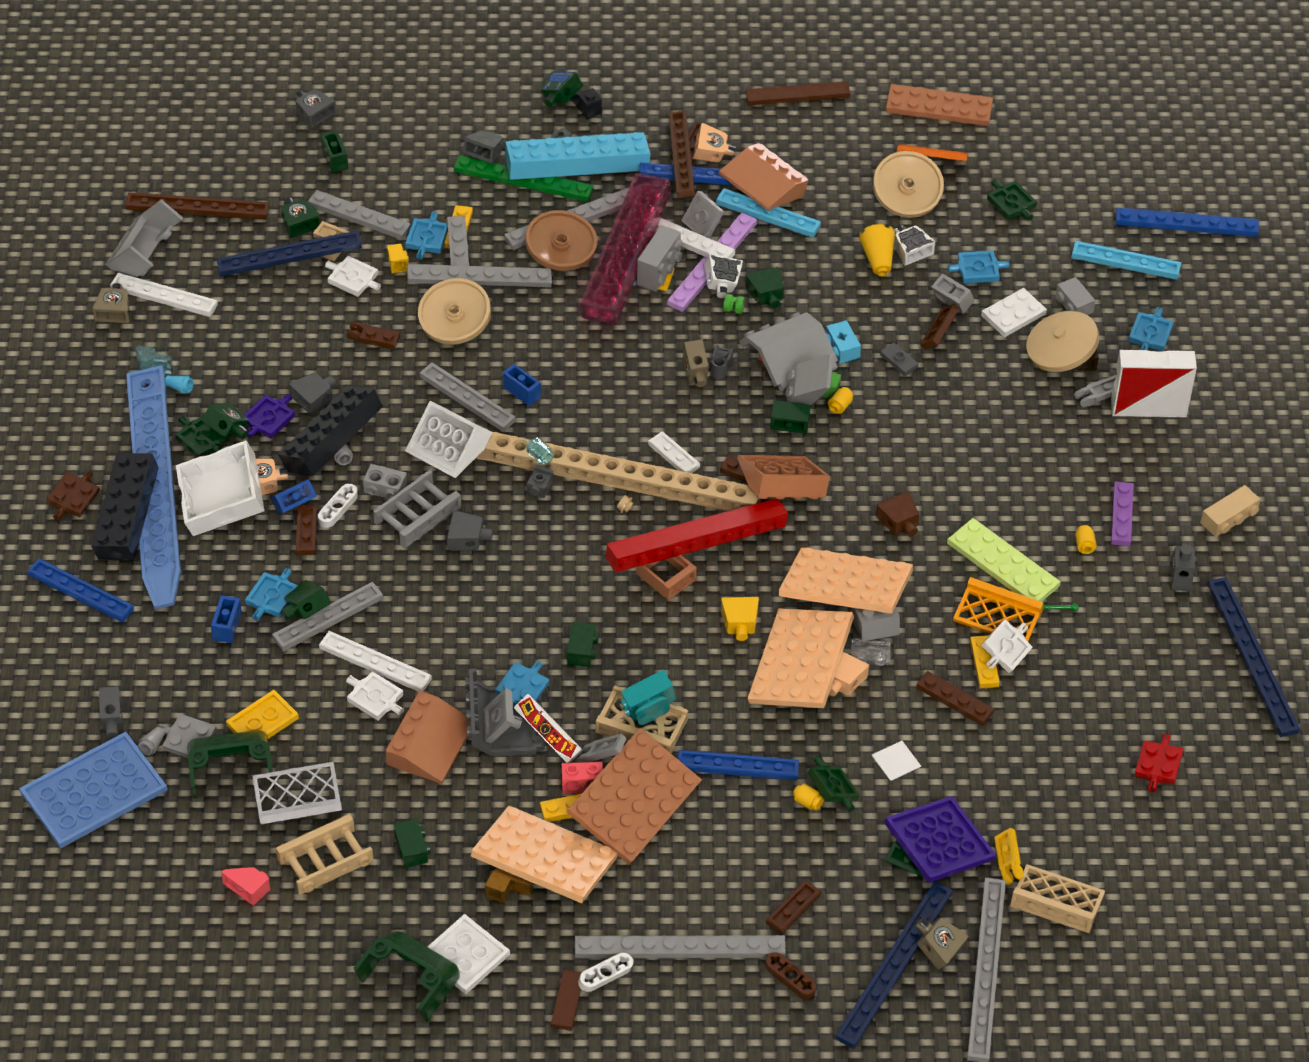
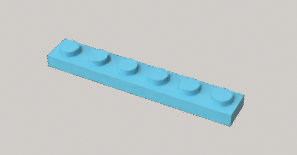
(776, 216)
(1126, 260)

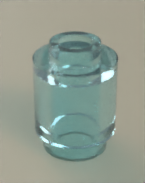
(540, 451)

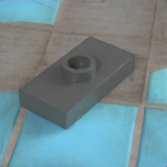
(899, 359)

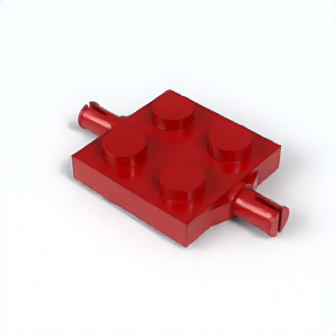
(1159, 762)

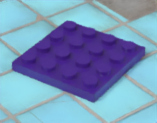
(940, 839)

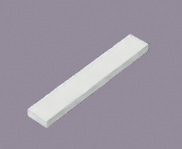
(166, 295)
(375, 661)

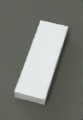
(673, 453)

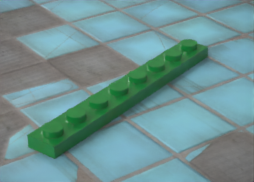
(500, 173)

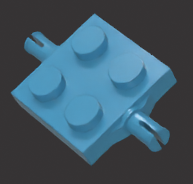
(427, 235)
(978, 266)
(1151, 330)
(269, 594)
(523, 682)

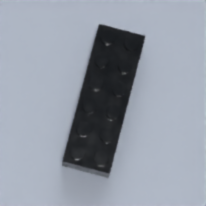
(330, 430)
(125, 506)

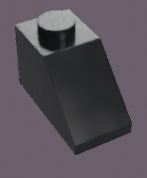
(588, 103)

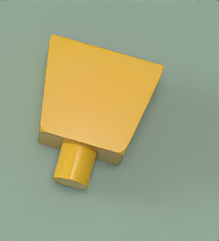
(740, 615)

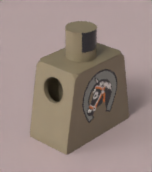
(112, 305)
(695, 362)
(940, 940)

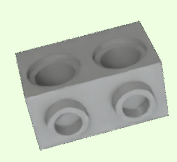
(952, 293)
(384, 481)

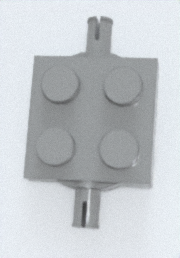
(183, 732)

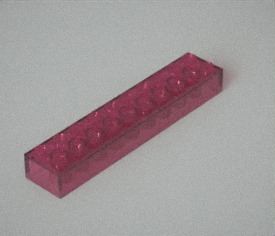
(626, 242)

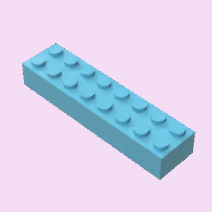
(576, 155)

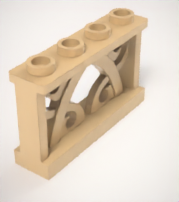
(615, 725)

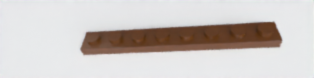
(681, 154)
(200, 205)

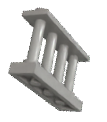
(420, 524)

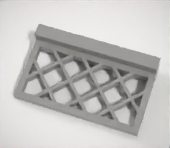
(299, 810)

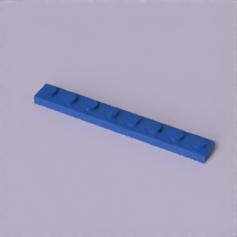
(1187, 222)

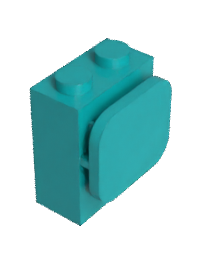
(648, 698)

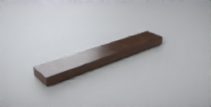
(797, 93)

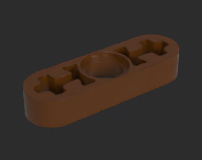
(793, 984)

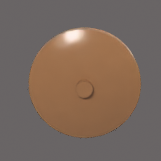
(561, 240)

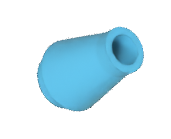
(180, 383)

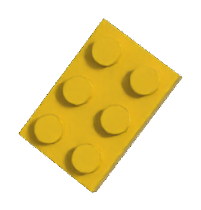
(267, 714)

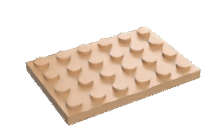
(846, 580)
(801, 658)
(544, 854)

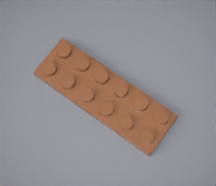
(939, 105)

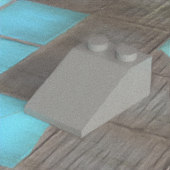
(809, 380)

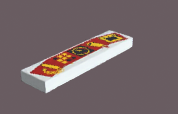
(548, 729)

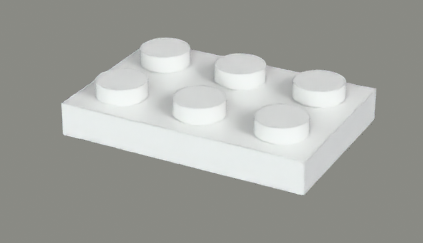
(1014, 312)

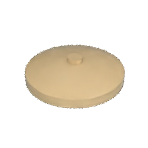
(908, 184)
(454, 311)
(1062, 341)

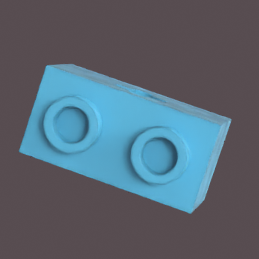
(843, 341)

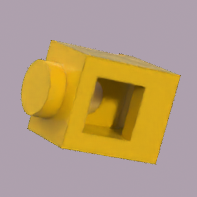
(397, 258)

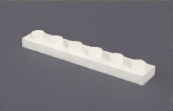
(697, 242)

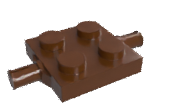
(73, 495)

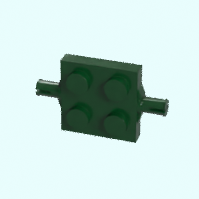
(1011, 200)
(199, 437)
(833, 783)

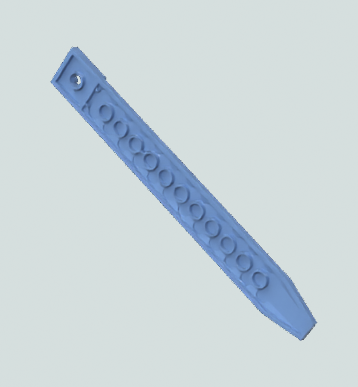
(159, 535)

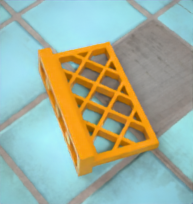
(1001, 597)

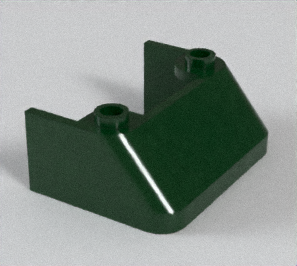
(204, 748)
(438, 973)

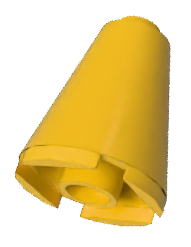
(878, 247)

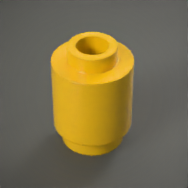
(840, 400)
(1085, 539)
(808, 797)

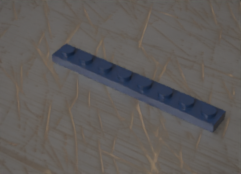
(289, 253)

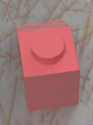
(247, 883)

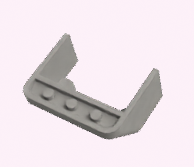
(142, 238)

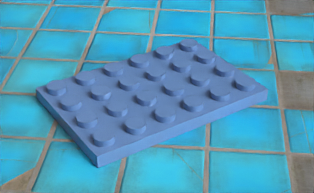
(93, 789)

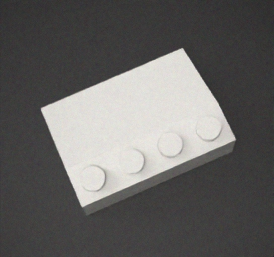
(447, 440)

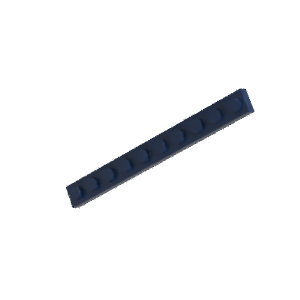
(1253, 657)
(892, 967)

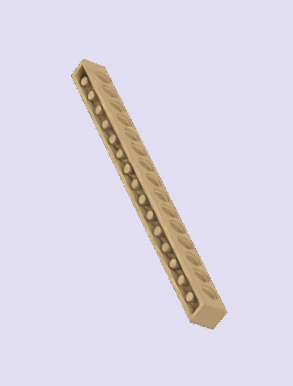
(623, 474)

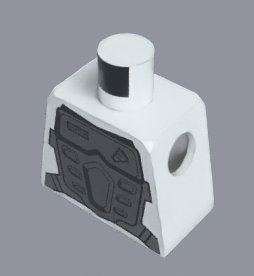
(912, 244)
(722, 274)

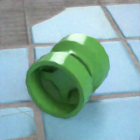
(734, 304)

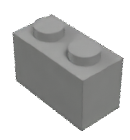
(1075, 296)

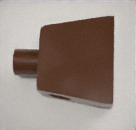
(899, 514)

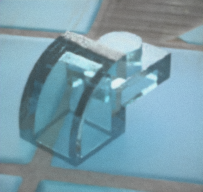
(148, 358)

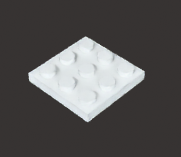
(471, 950)

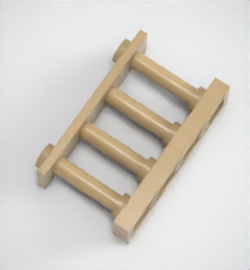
(319, 837)

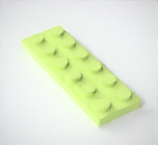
(1003, 561)

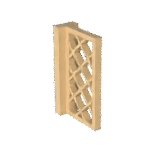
(1053, 908)

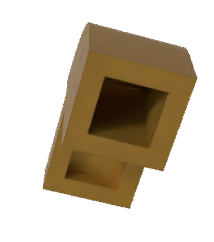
(502, 883)

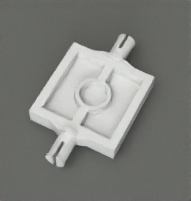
(352, 276)
(1007, 645)
(375, 695)

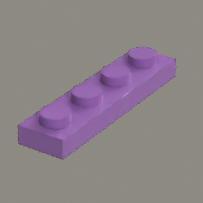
(1122, 514)

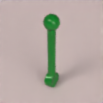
(1074, 607)

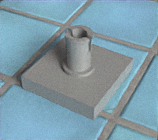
(702, 215)
(499, 716)

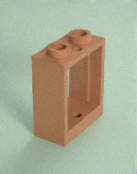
(676, 583)

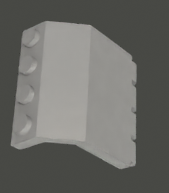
(788, 344)

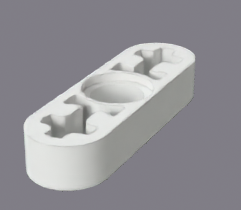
(336, 513)
(600, 979)

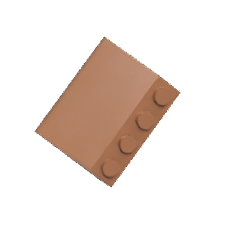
(764, 177)
(783, 476)
(428, 738)

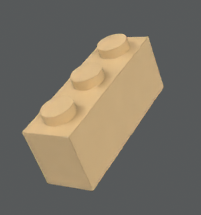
(1230, 511)

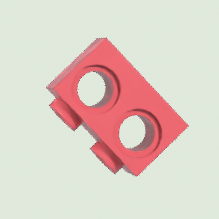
(579, 776)

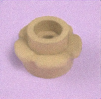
(625, 504)

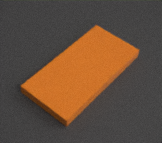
(934, 152)

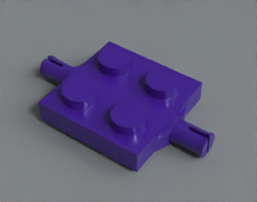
(269, 416)

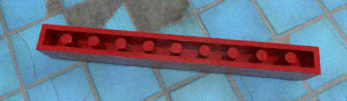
(696, 535)

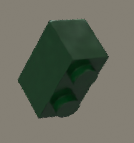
(334, 151)
(790, 417)
(581, 644)
(411, 843)

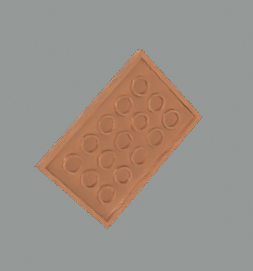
(634, 796)

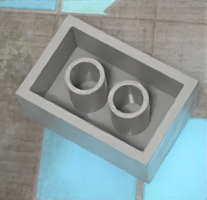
(659, 258)

